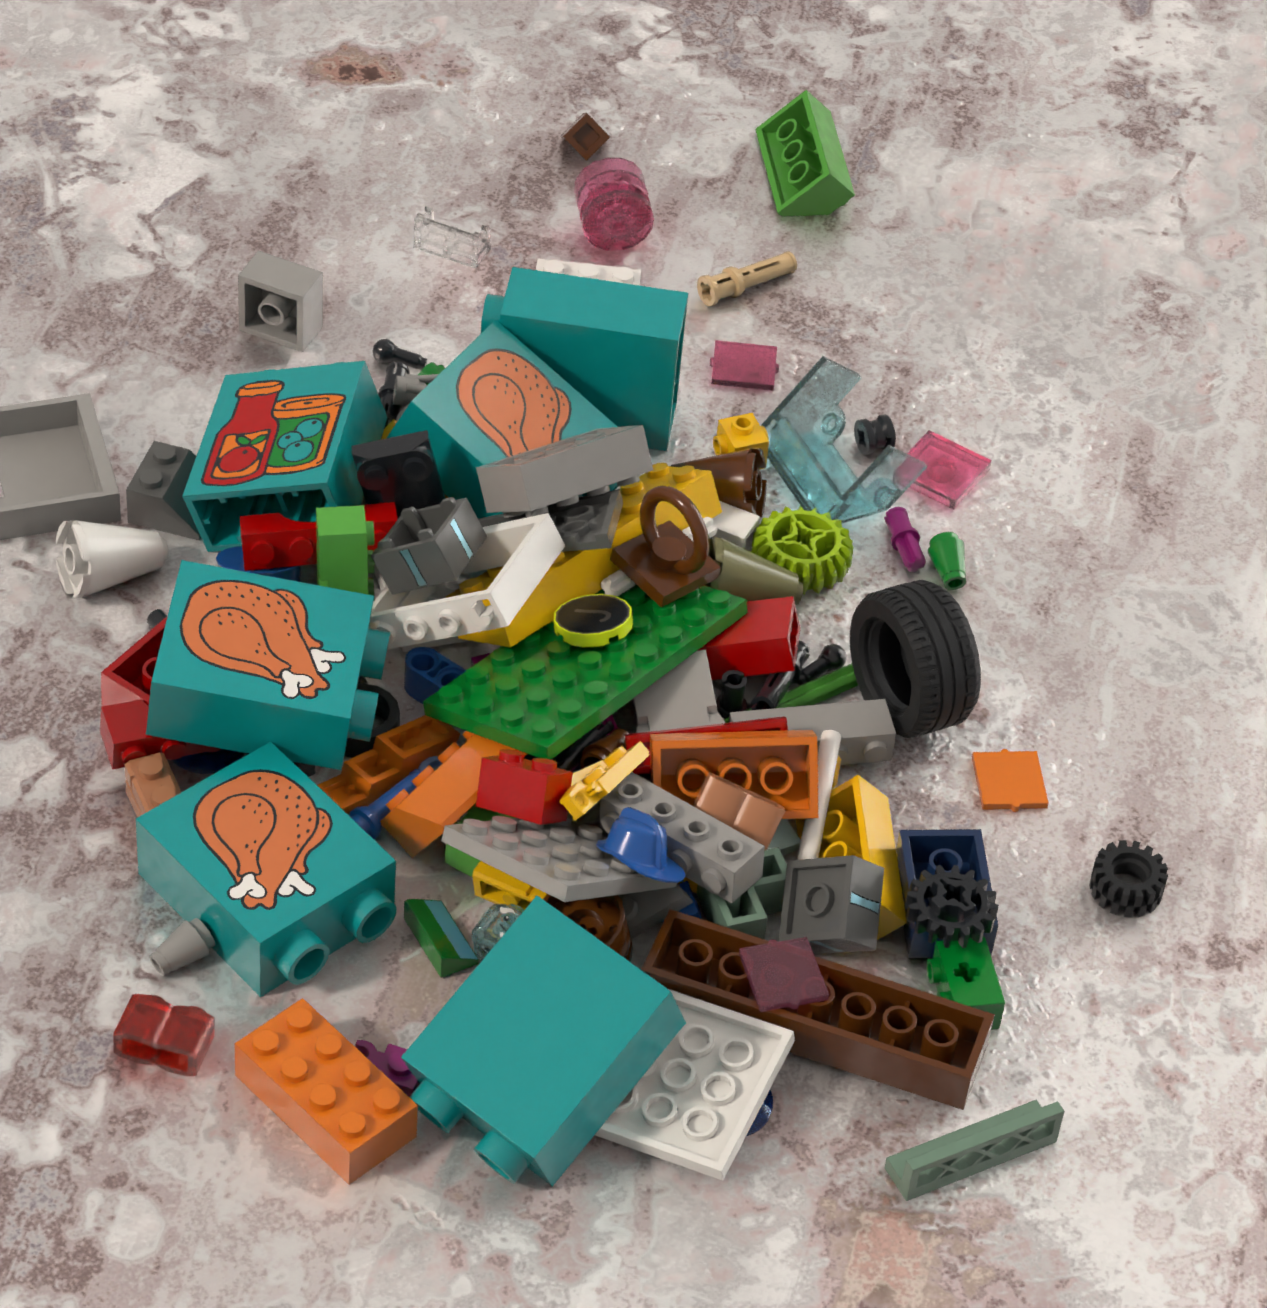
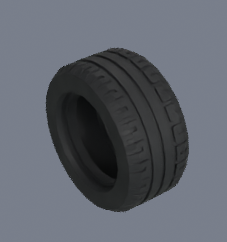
(917, 655)

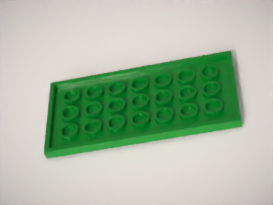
(553, 693)

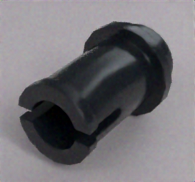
(732, 693)

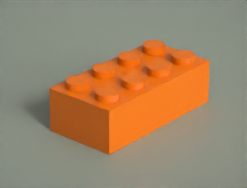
(326, 1090)

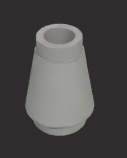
(184, 946)

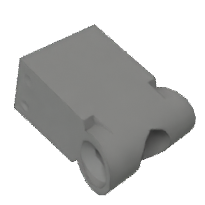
(679, 698)

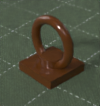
(663, 557)

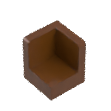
(585, 136)

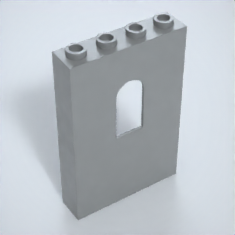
(54, 467)

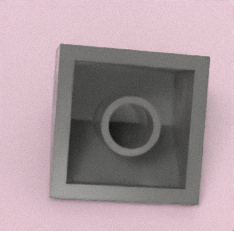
(158, 488)

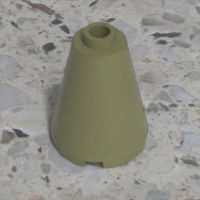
(750, 574)

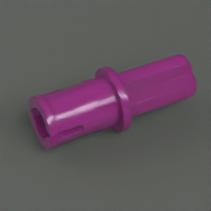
(905, 538)

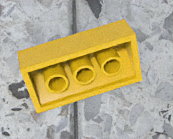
(861, 826)

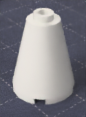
(105, 555)

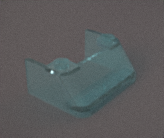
(804, 454)

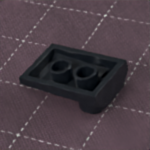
(399, 471)

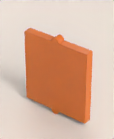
(1009, 780)

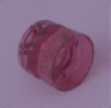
(613, 204)

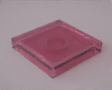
(950, 469)

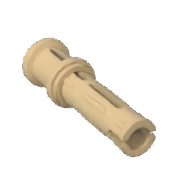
(734, 281)

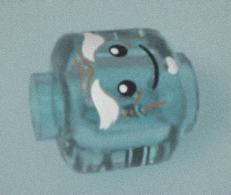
(493, 926)

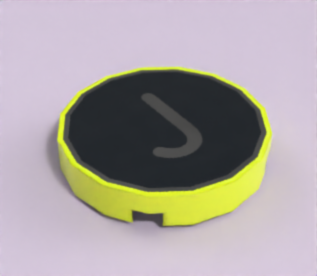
(593, 620)

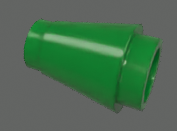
(949, 559)

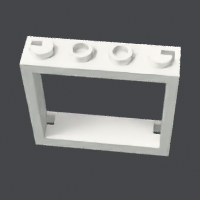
(524, 549)

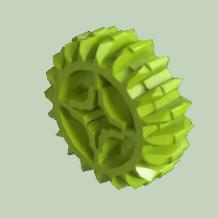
(807, 545)

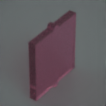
(744, 365)
(783, 974)

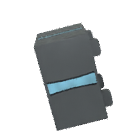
(429, 545)
(832, 903)

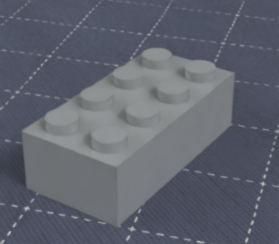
(564, 471)

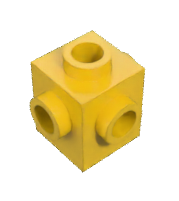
(739, 434)

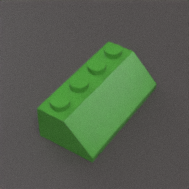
(804, 159)

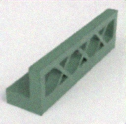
(974, 1148)

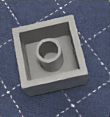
(280, 301)

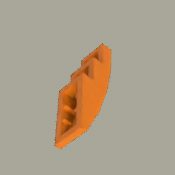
(389, 762)

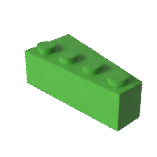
(342, 549)

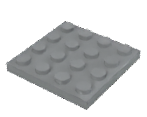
(550, 857)

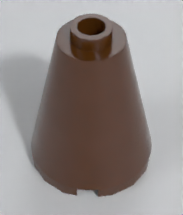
(737, 478)

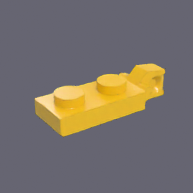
(602, 781)

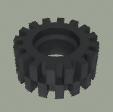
(1132, 862)

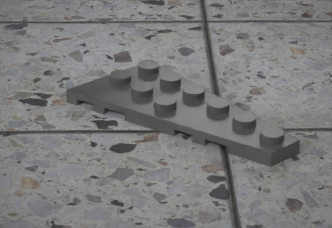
(583, 524)

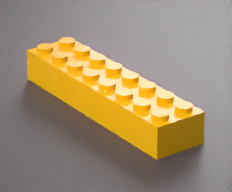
(583, 570)

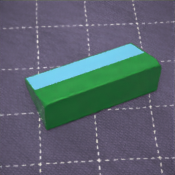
(439, 936)

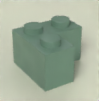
(750, 910)

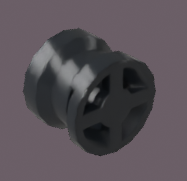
(874, 434)

